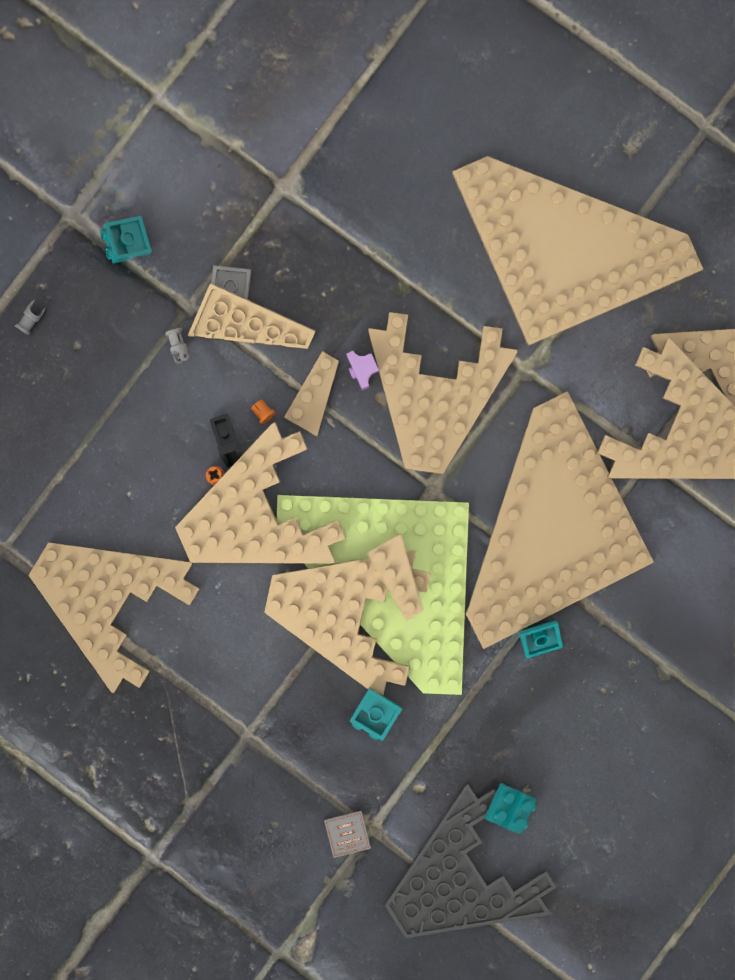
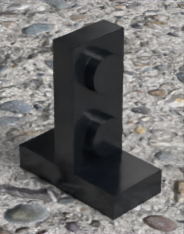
(226, 439)

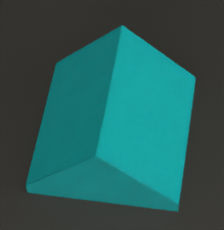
(540, 638)

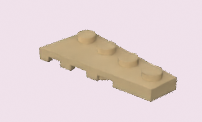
(312, 398)

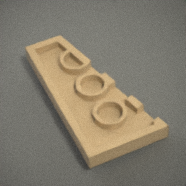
(395, 570)

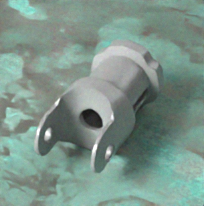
(29, 319)
(178, 347)

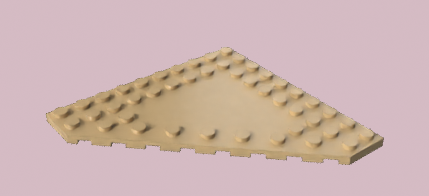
(565, 251)
(555, 531)

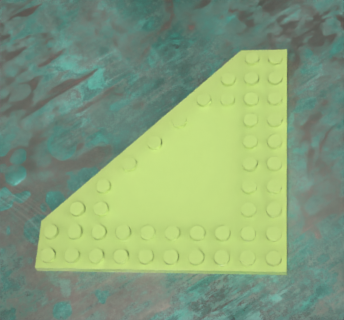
(439, 535)

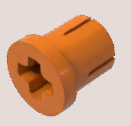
(263, 412)
(213, 469)

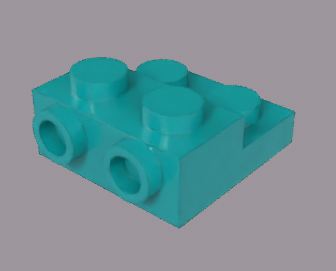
(125, 239)
(375, 714)
(511, 808)

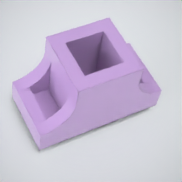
(362, 368)

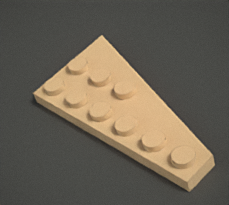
(239, 319)

